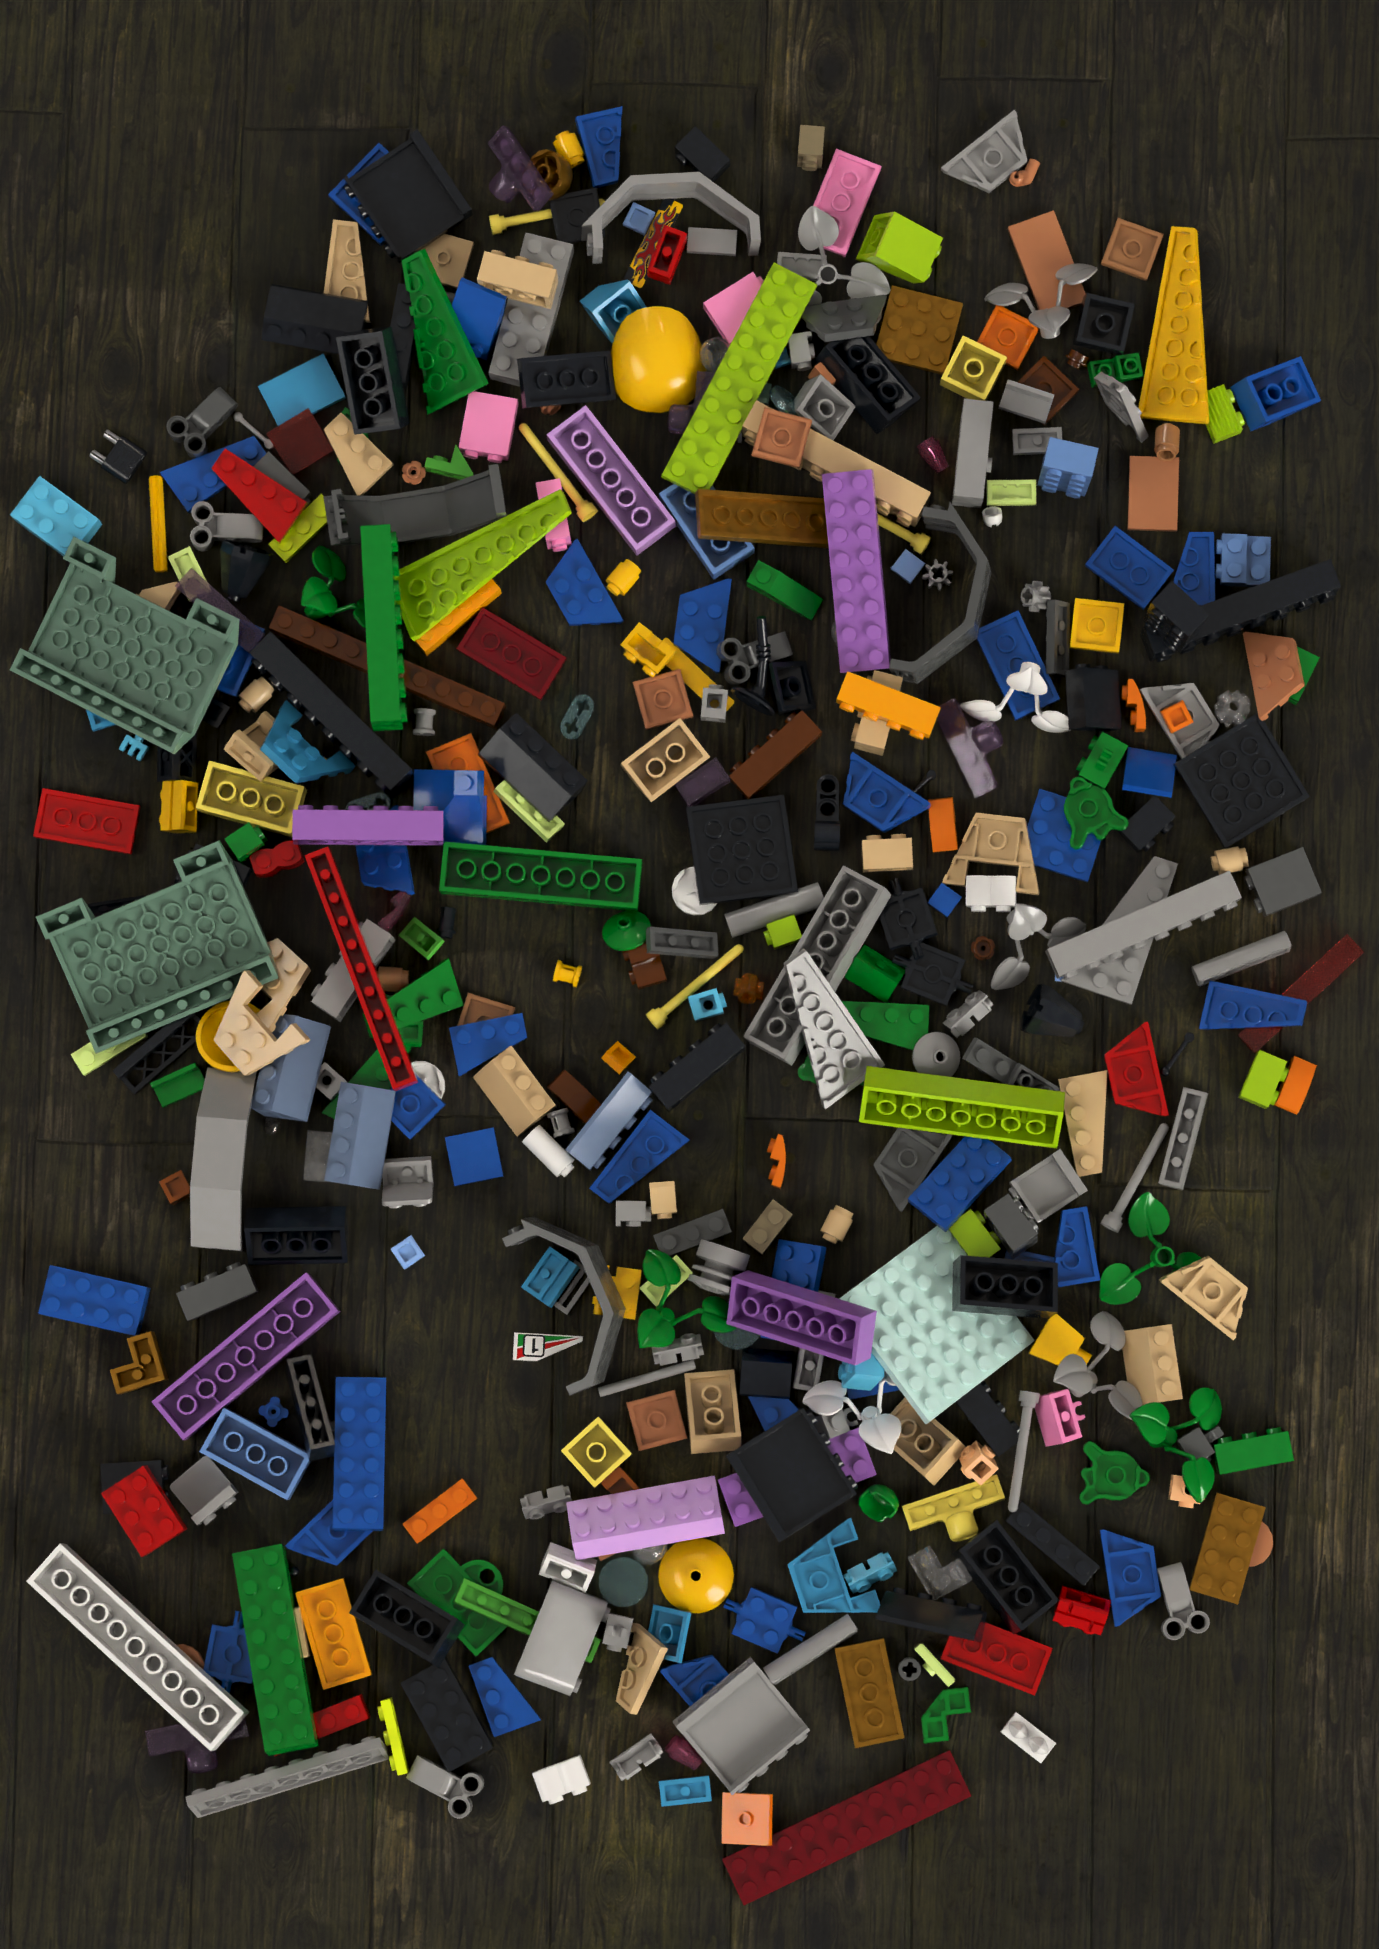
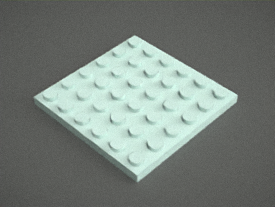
(919, 1339)

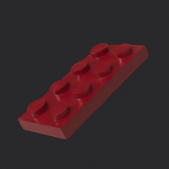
(511, 653)

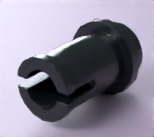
(446, 923)

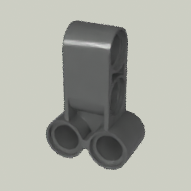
(203, 421)
(745, 655)

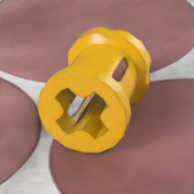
(567, 973)

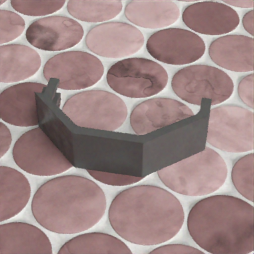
(421, 512)
(949, 521)
(601, 1282)

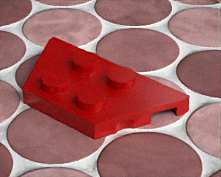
(1135, 1073)

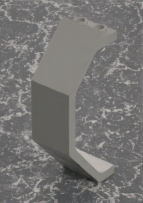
(670, 187)
(220, 1160)

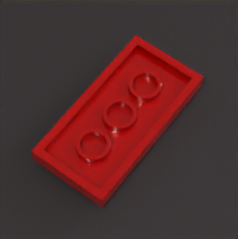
(86, 821)
(1001, 1657)

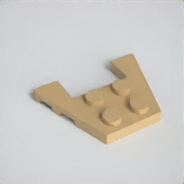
(999, 842)
(291, 974)
(246, 1037)

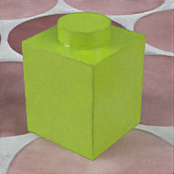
(782, 932)

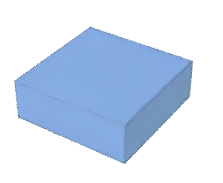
(639, 218)
(907, 566)
(407, 1252)

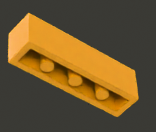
(458, 617)
(887, 705)

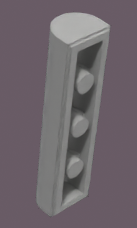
(773, 909)
(1241, 958)
(1183, 1138)
(808, 1366)
(810, 1649)

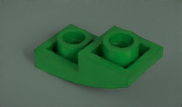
(1121, 367)

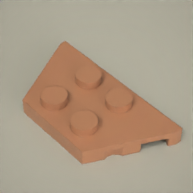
(1273, 670)

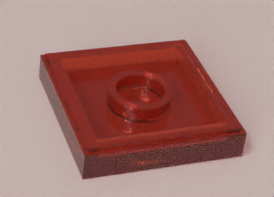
(300, 441)

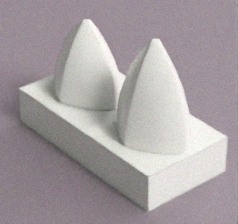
(1028, 1737)

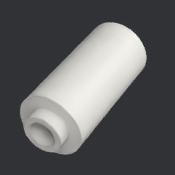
(549, 1152)

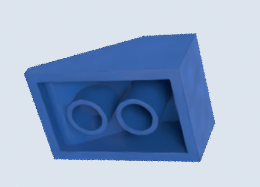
(480, 315)
(1275, 393)

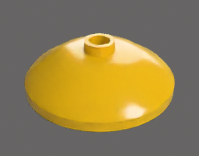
(205, 1034)
(699, 1556)

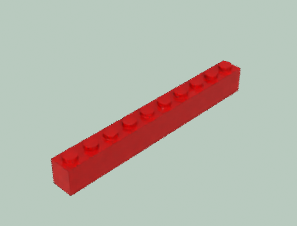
(361, 969)

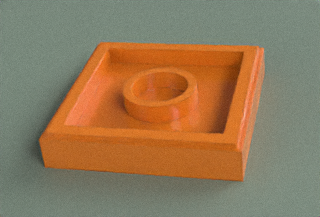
(1008, 335)

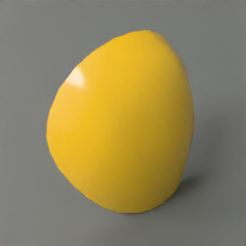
(656, 359)

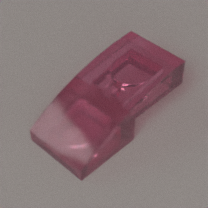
(401, 903)

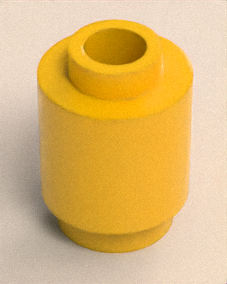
(569, 147)
(623, 577)

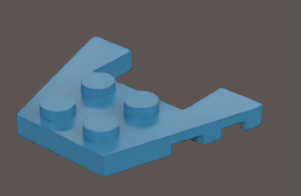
(295, 755)
(820, 1579)

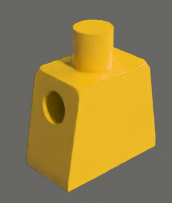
(1058, 1341)

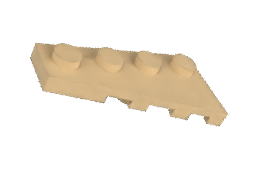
(345, 263)
(1085, 1119)

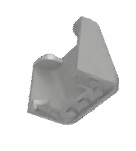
(561, 1638)

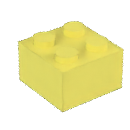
(973, 370)
(596, 1452)

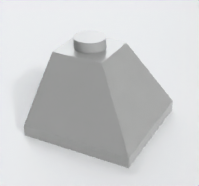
(824, 406)

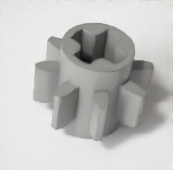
(939, 581)
(1035, 596)

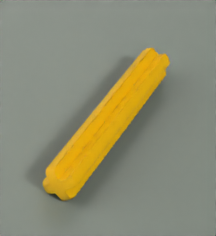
(158, 523)

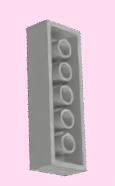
(527, 327)

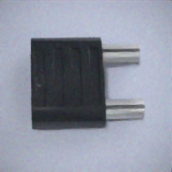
(123, 458)

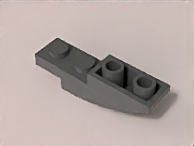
(1003, 1068)

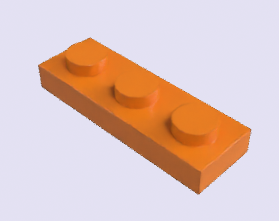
(440, 1511)

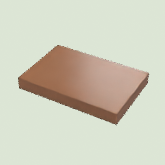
(1153, 494)

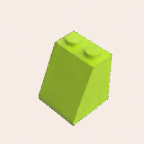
(900, 247)

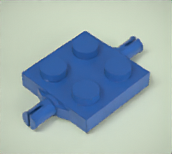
(764, 1620)
(228, 1654)

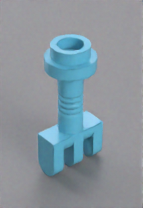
(136, 743)

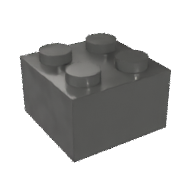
(1011, 1225)

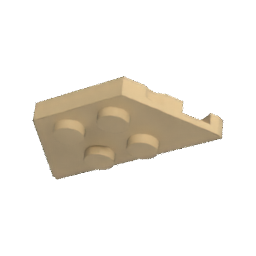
(1210, 1292)

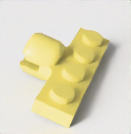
(954, 1508)

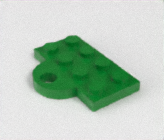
(439, 1585)

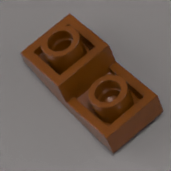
(574, 1096)

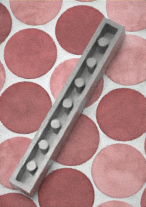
(1141, 925)

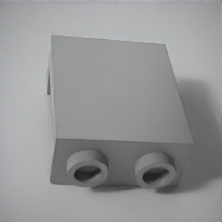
(1047, 1187)

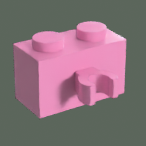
(1058, 1417)

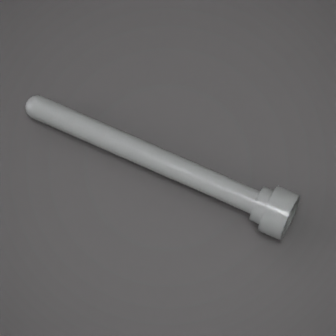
(1113, 1219)
(1028, 1401)

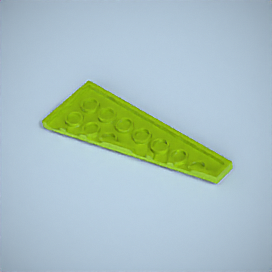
(455, 572)

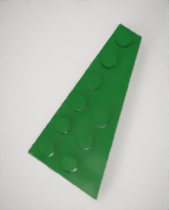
(440, 341)

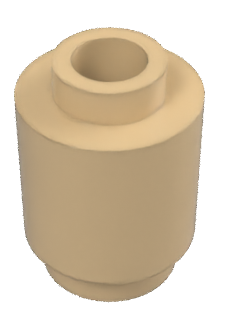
(255, 695)
(1229, 859)
(837, 1224)

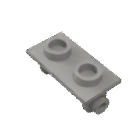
(959, 1019)
(688, 1345)
(536, 1507)
(644, 1751)

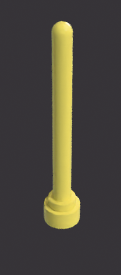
(499, 223)
(584, 509)
(917, 540)
(659, 1015)

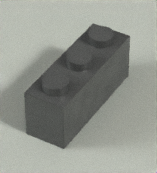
(216, 1291)

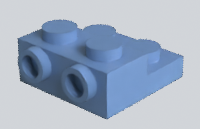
(1243, 560)

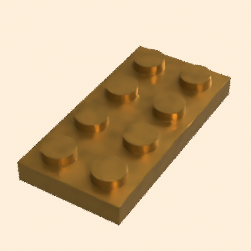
(1227, 1548)
(869, 1693)

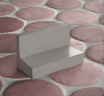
(1026, 401)

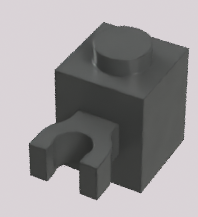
(1198, 1443)

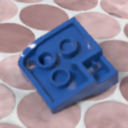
(459, 797)

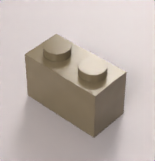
(810, 147)
(767, 1227)

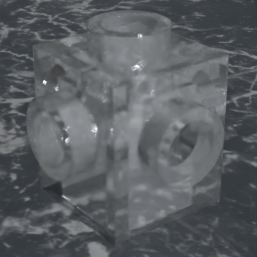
(1228, 716)

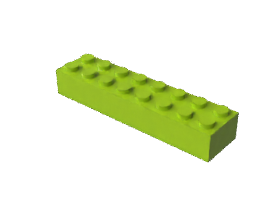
(962, 1107)

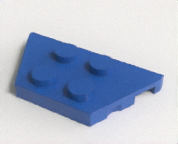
(580, 590)
(703, 622)
(879, 797)
(385, 866)
(324, 1543)
(1129, 1574)
(694, 1677)

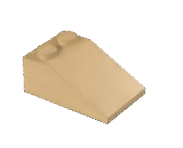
(712, 1411)
(925, 1446)

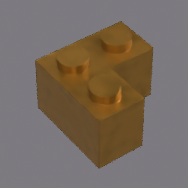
(147, 1365)

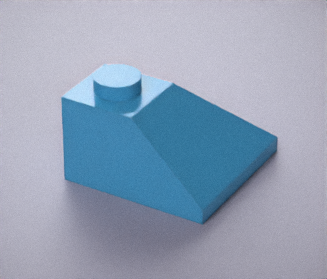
(611, 305)

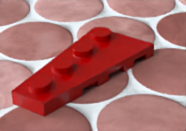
(262, 496)

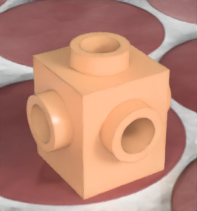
(978, 1462)
(1177, 1492)

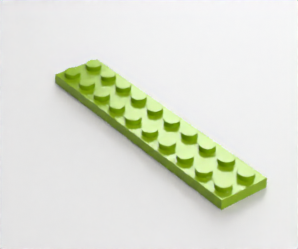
(739, 379)

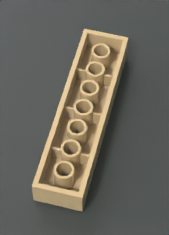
(823, 456)

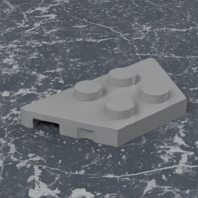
(991, 156)
(1121, 403)
(1195, 734)

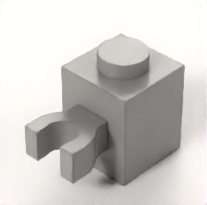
(835, 1424)
(617, 1632)

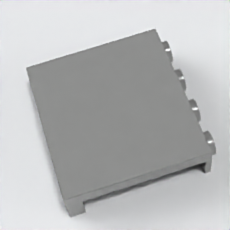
(741, 1726)

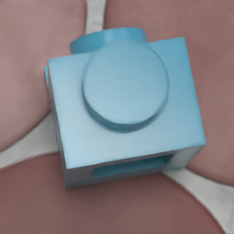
(696, 1003)

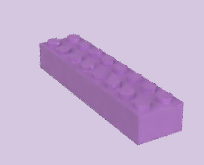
(856, 570)
(245, 1356)

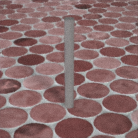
(647, 1378)

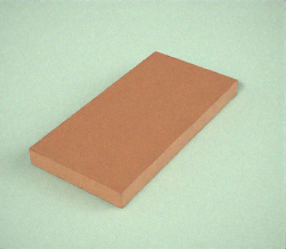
(1041, 254)

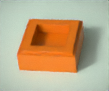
(1176, 716)

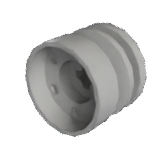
(718, 1267)

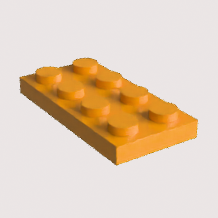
(333, 1634)

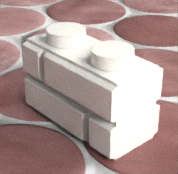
(563, 1567)

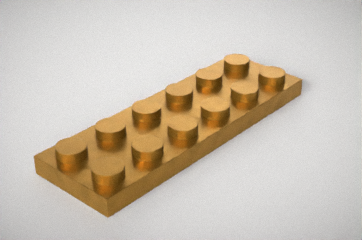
(761, 518)

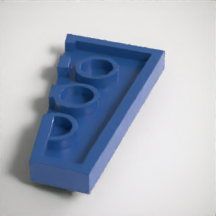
(196, 480)
(1241, 1007)

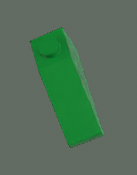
(783, 590)

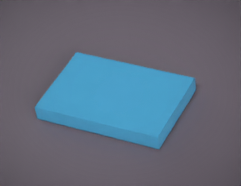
(303, 387)

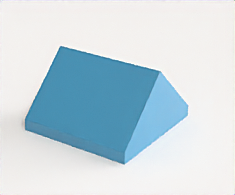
(671, 1629)

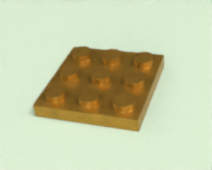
(919, 329)

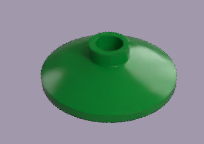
(626, 930)

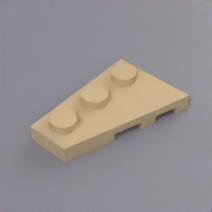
(357, 454)
(643, 1663)

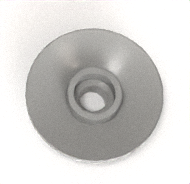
(925, 1054)

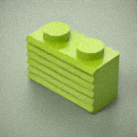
(1223, 419)

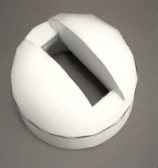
(992, 516)

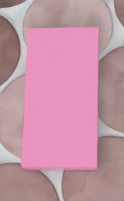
(846, 194)

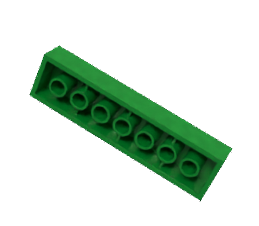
(382, 630)
(540, 876)
(275, 1650)

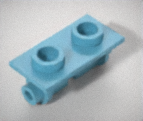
(880, 1569)

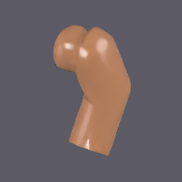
(1026, 176)

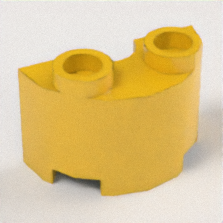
(647, 649)

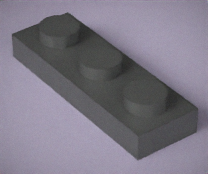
(1057, 637)
(682, 942)
(690, 1233)

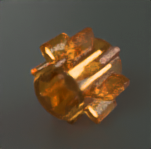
(748, 988)

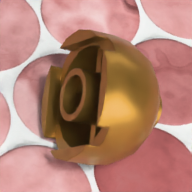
(554, 170)

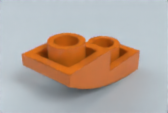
(1133, 699)
(942, 824)
(1296, 1085)
(778, 1153)

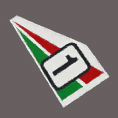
(538, 1346)

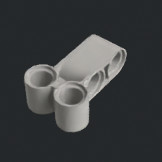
(224, 526)
(1178, 1601)
(444, 1783)

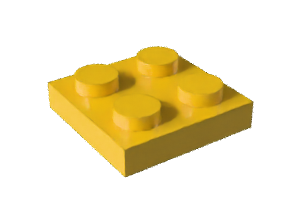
(1096, 625)

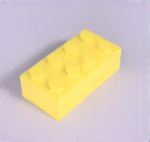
(244, 799)

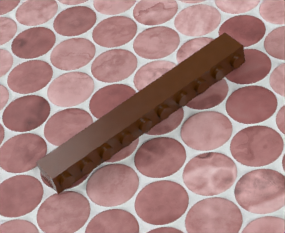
(416, 678)

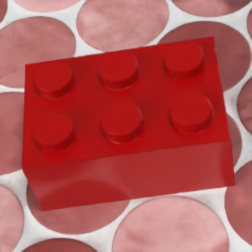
(144, 1511)

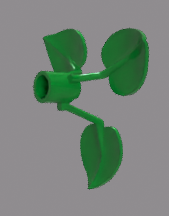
(316, 592)
(1145, 1218)
(656, 1326)
(1152, 1423)

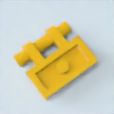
(628, 1286)

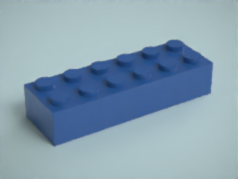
(359, 1454)

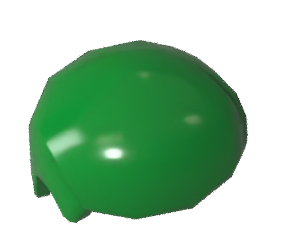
(879, 1502)

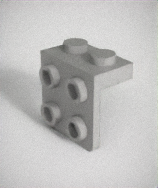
(407, 1182)
(204, 1490)

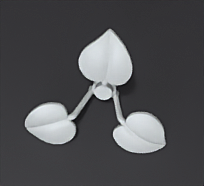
(1028, 681)
(876, 1428)

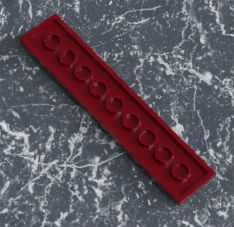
(847, 1827)

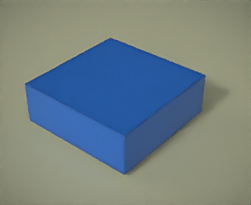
(944, 900)

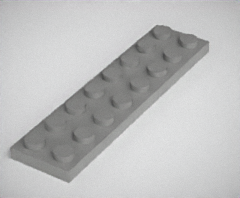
(296, 1774)

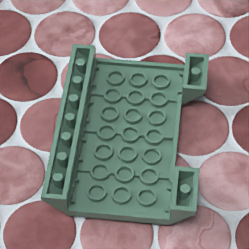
(128, 653)
(160, 951)

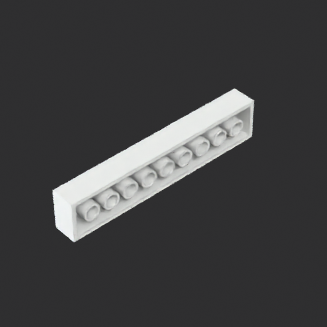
(137, 1646)

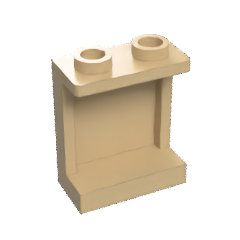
(246, 747)

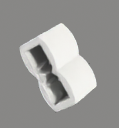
(991, 892)
(561, 1779)

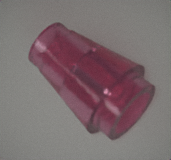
(933, 454)
(683, 1752)

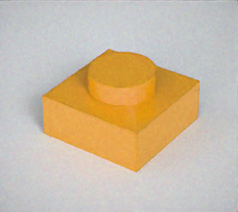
(618, 1057)

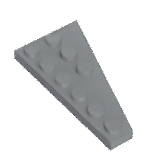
(1121, 976)

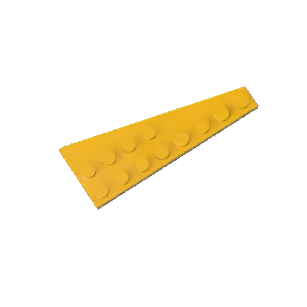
(1176, 362)

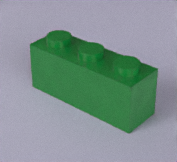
(1252, 1451)

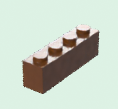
(775, 755)

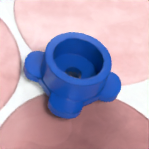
(281, 1412)

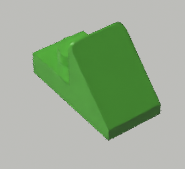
(456, 469)
(421, 938)

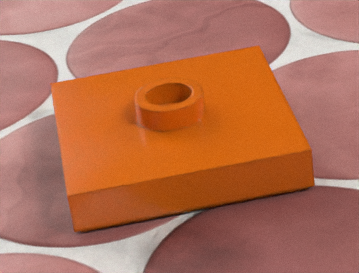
(747, 1818)

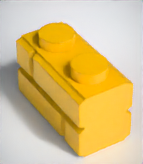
(179, 806)

